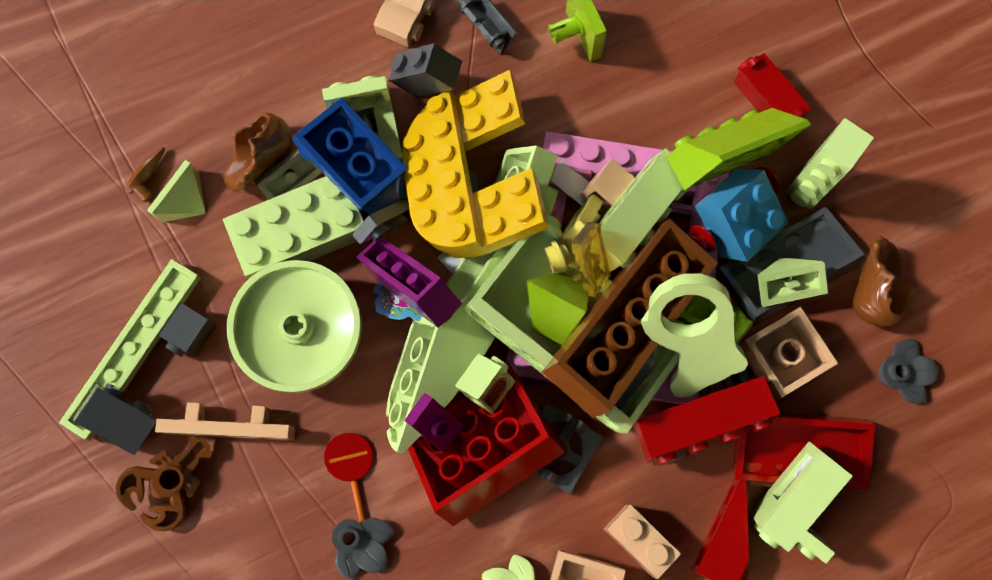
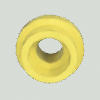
(557, 256)

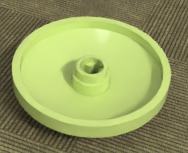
(294, 326)

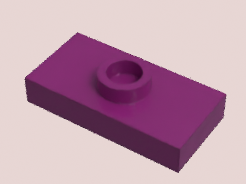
(434, 422)

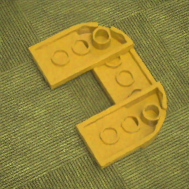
(439, 176)

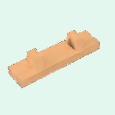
(196, 425)

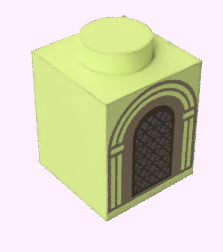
(486, 382)

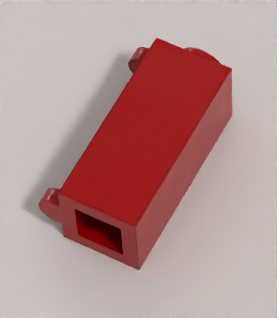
(768, 87)

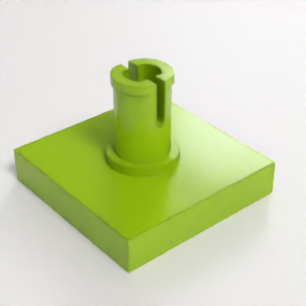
(584, 23)

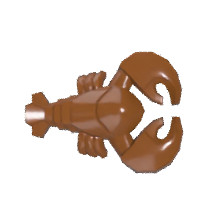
(164, 483)

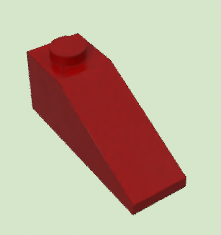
(727, 543)

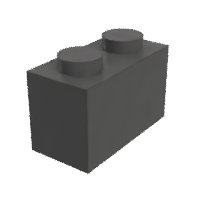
(425, 70)
(116, 418)

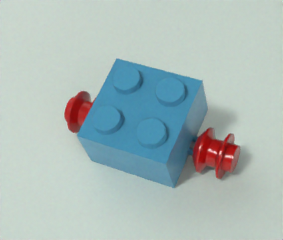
(740, 214)

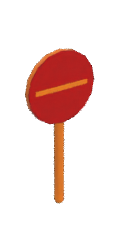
(349, 459)

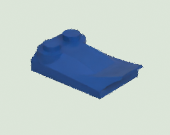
(352, 157)

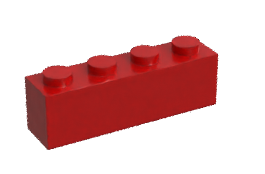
(705, 420)

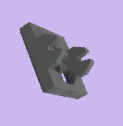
(590, 442)

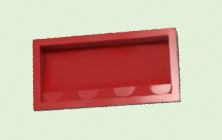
(770, 451)

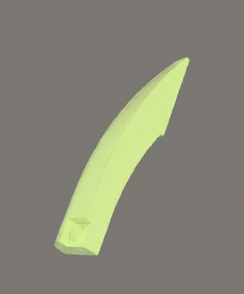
(439, 356)

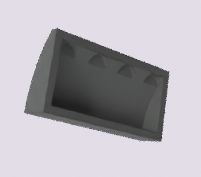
(813, 238)

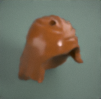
(257, 150)
(881, 289)

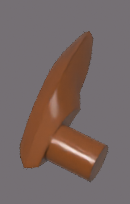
(142, 173)

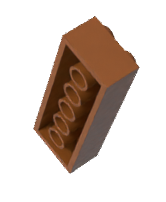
(610, 340)

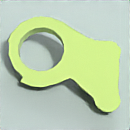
(706, 347)

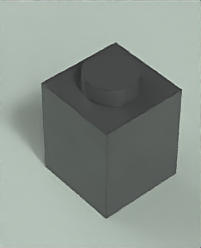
(186, 331)

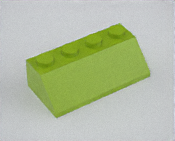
(732, 145)

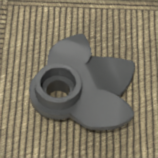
(912, 371)
(365, 550)

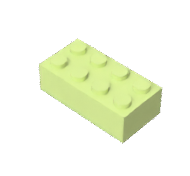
(293, 226)

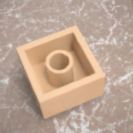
(788, 353)

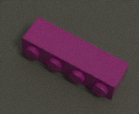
(410, 281)

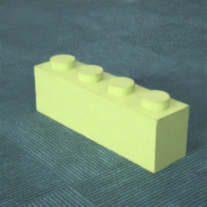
(829, 164)
(638, 209)

